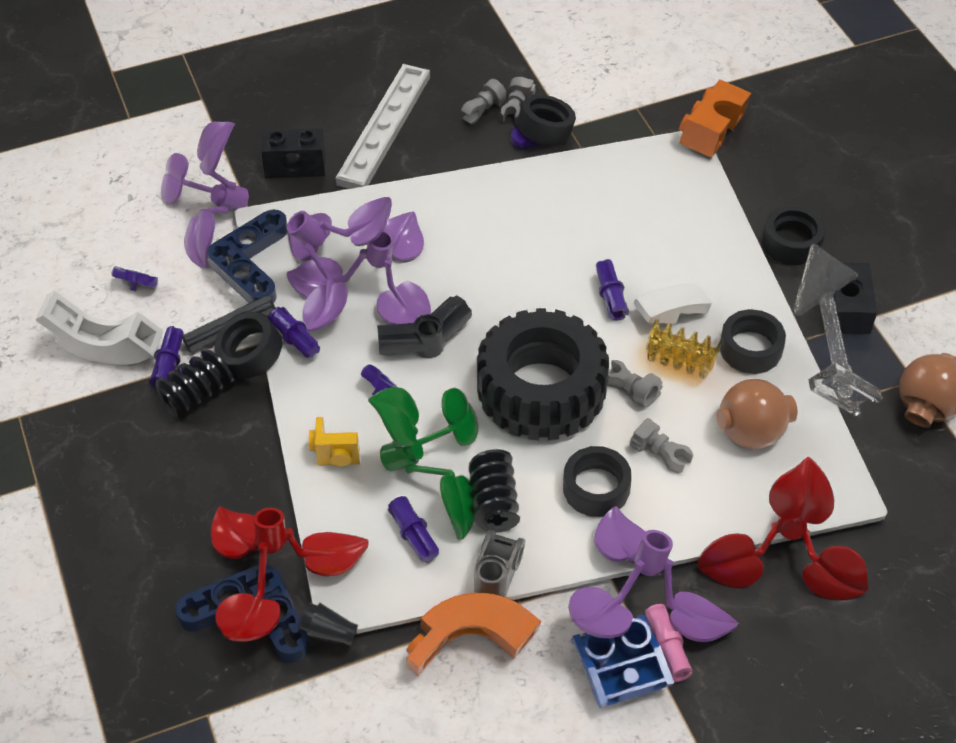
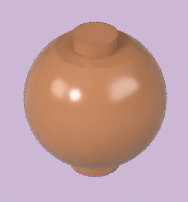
(929, 389)
(756, 413)

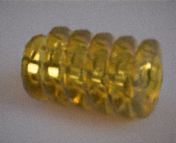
(682, 350)

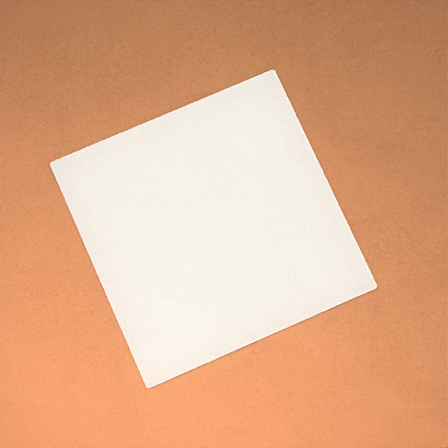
(528, 241)

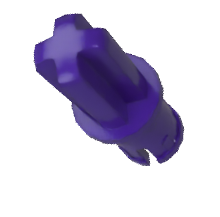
(611, 290)
(294, 332)
(167, 357)
(413, 529)

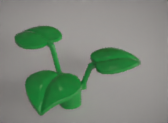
(400, 417)

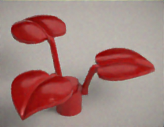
(797, 499)
(236, 534)

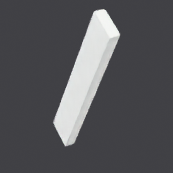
(383, 127)

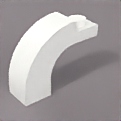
(97, 339)

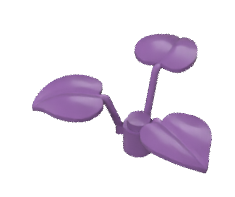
(225, 195)
(310, 231)
(399, 240)
(603, 617)

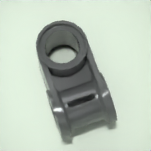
(499, 561)

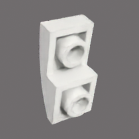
(671, 301)

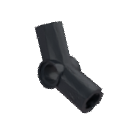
(427, 332)

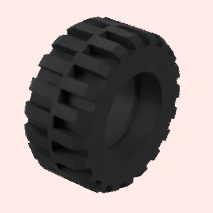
(537, 408)

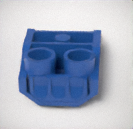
(623, 665)

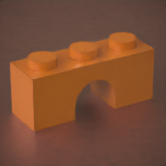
(710, 118)

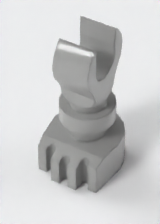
(518, 90)
(491, 93)
(644, 389)
(648, 434)

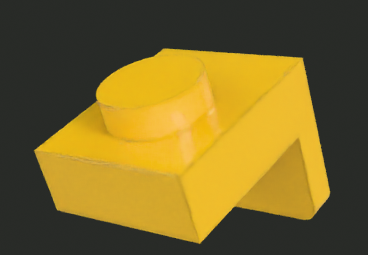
(334, 448)

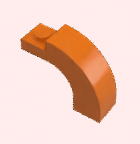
(472, 614)

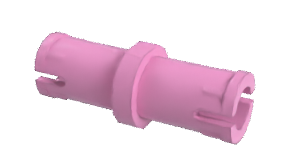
(670, 642)

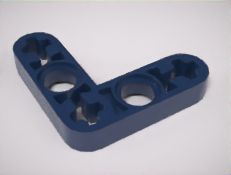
(267, 230)
(236, 582)

